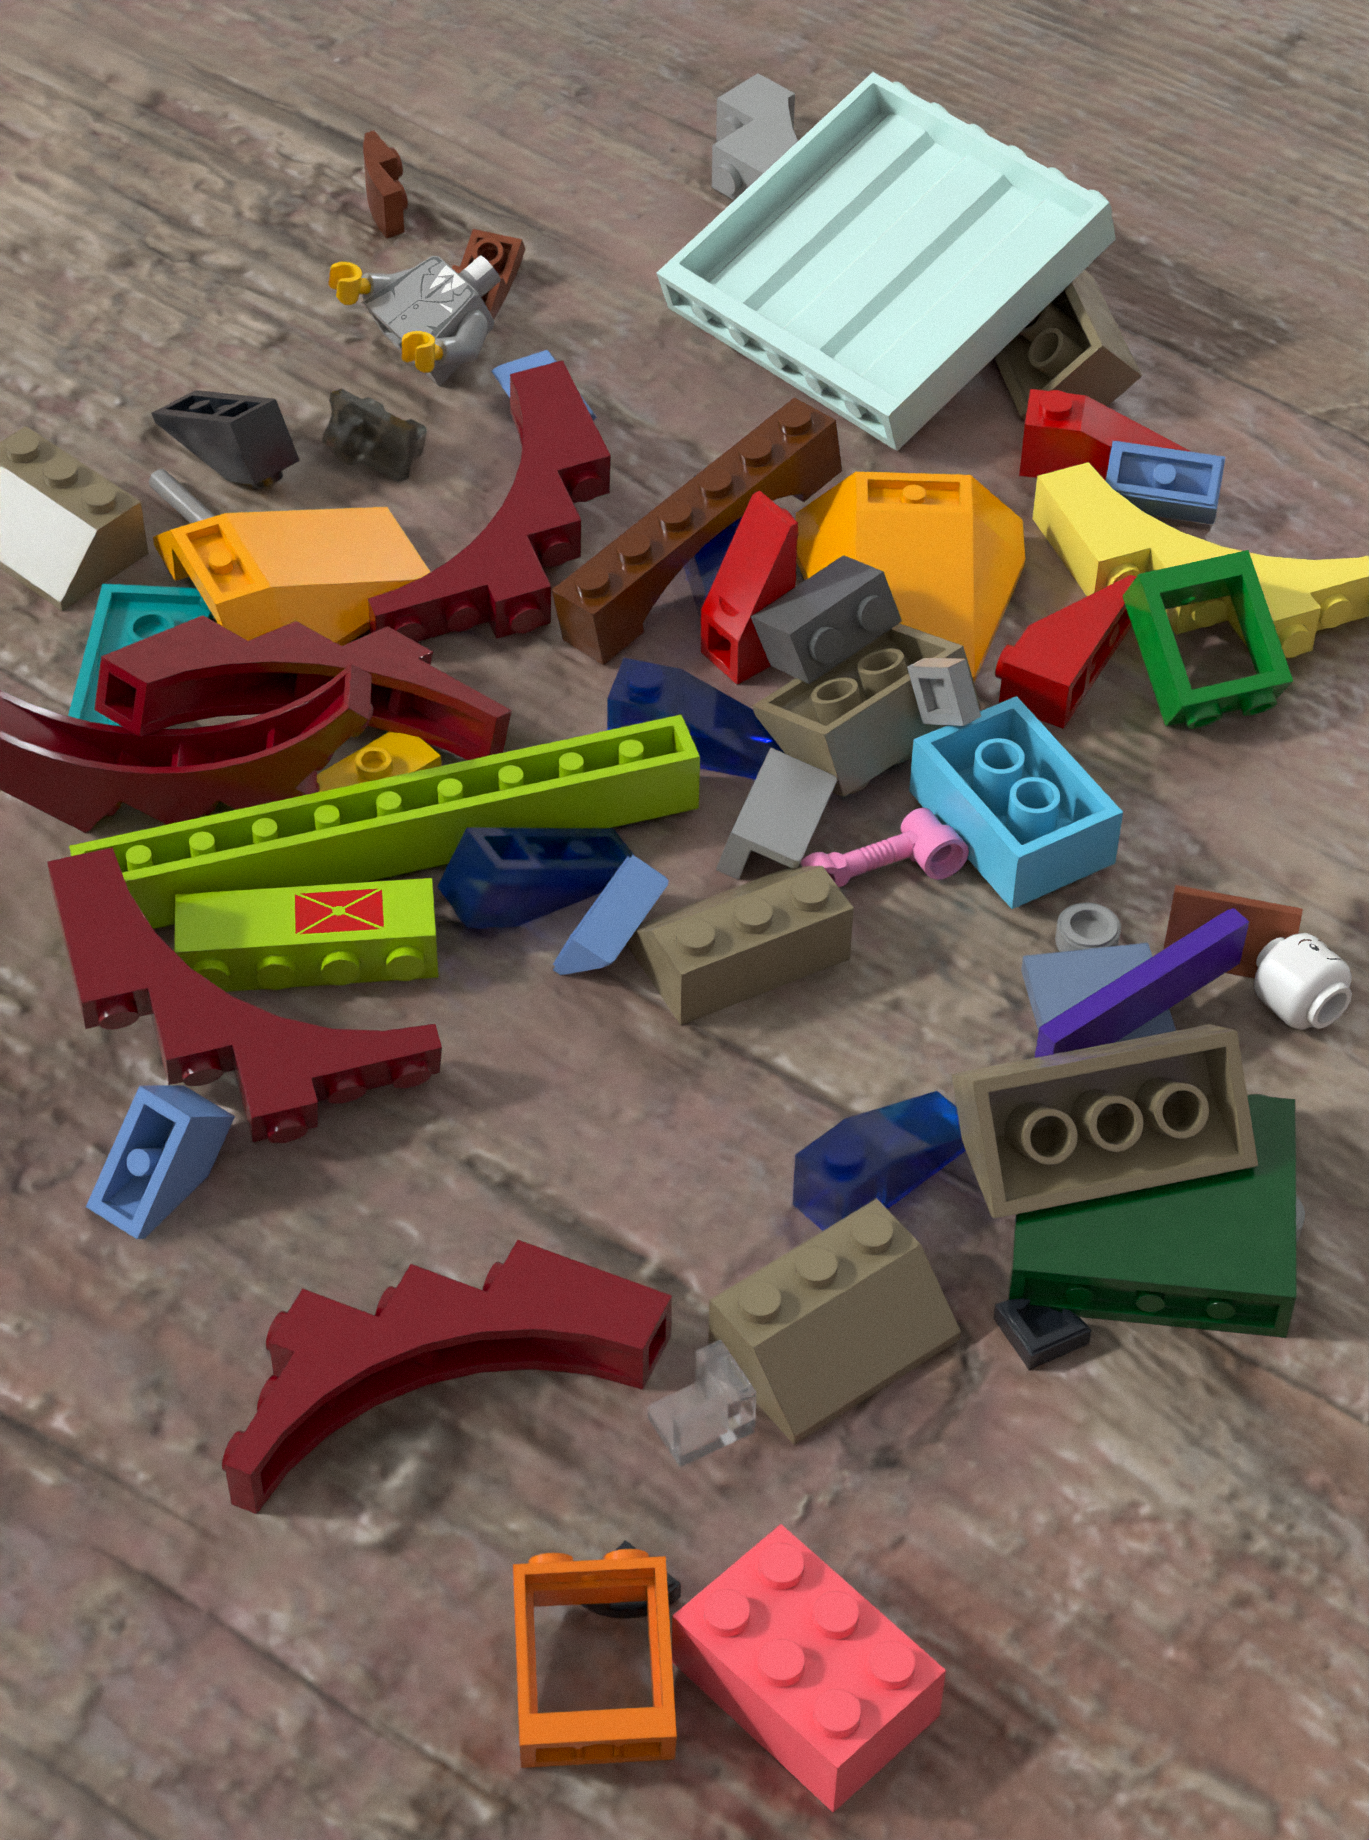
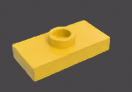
(382, 758)

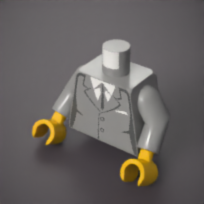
(425, 310)

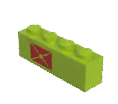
(309, 934)

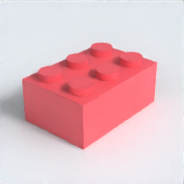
(807, 1666)

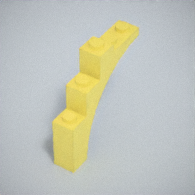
(1109, 538)

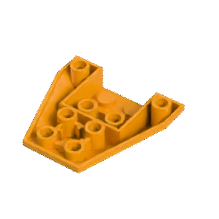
(937, 537)
(293, 567)

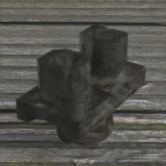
(368, 434)

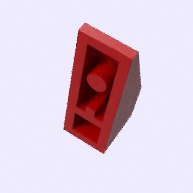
(1076, 430)
(1064, 654)

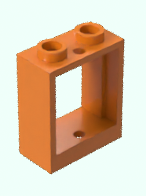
(594, 1734)

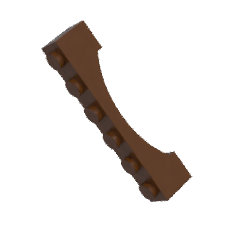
(614, 591)

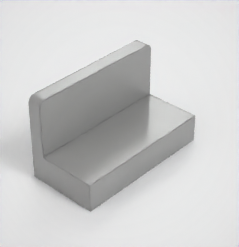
(778, 813)

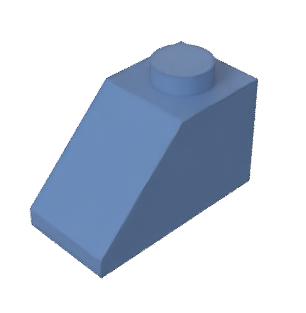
(158, 1157)

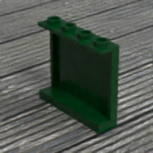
(1178, 1252)

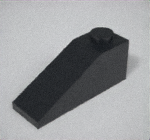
(232, 434)

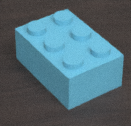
(1016, 802)

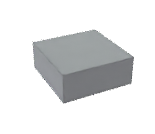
(944, 691)

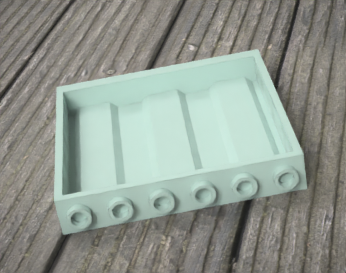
(887, 258)

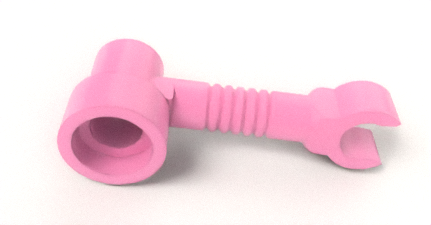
(923, 840)

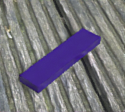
(1148, 988)

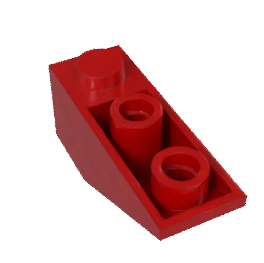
(752, 576)

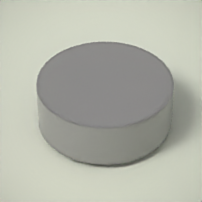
(1087, 927)

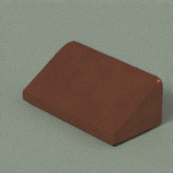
(1266, 920)

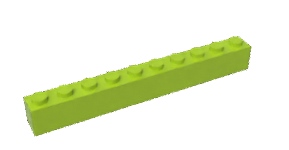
(411, 817)

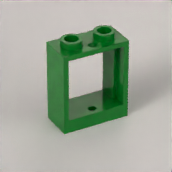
(1193, 583)

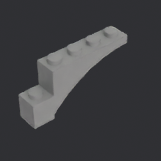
(751, 133)

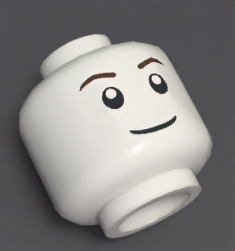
(1303, 981)

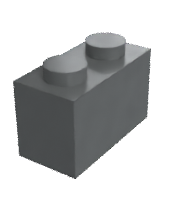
(826, 619)

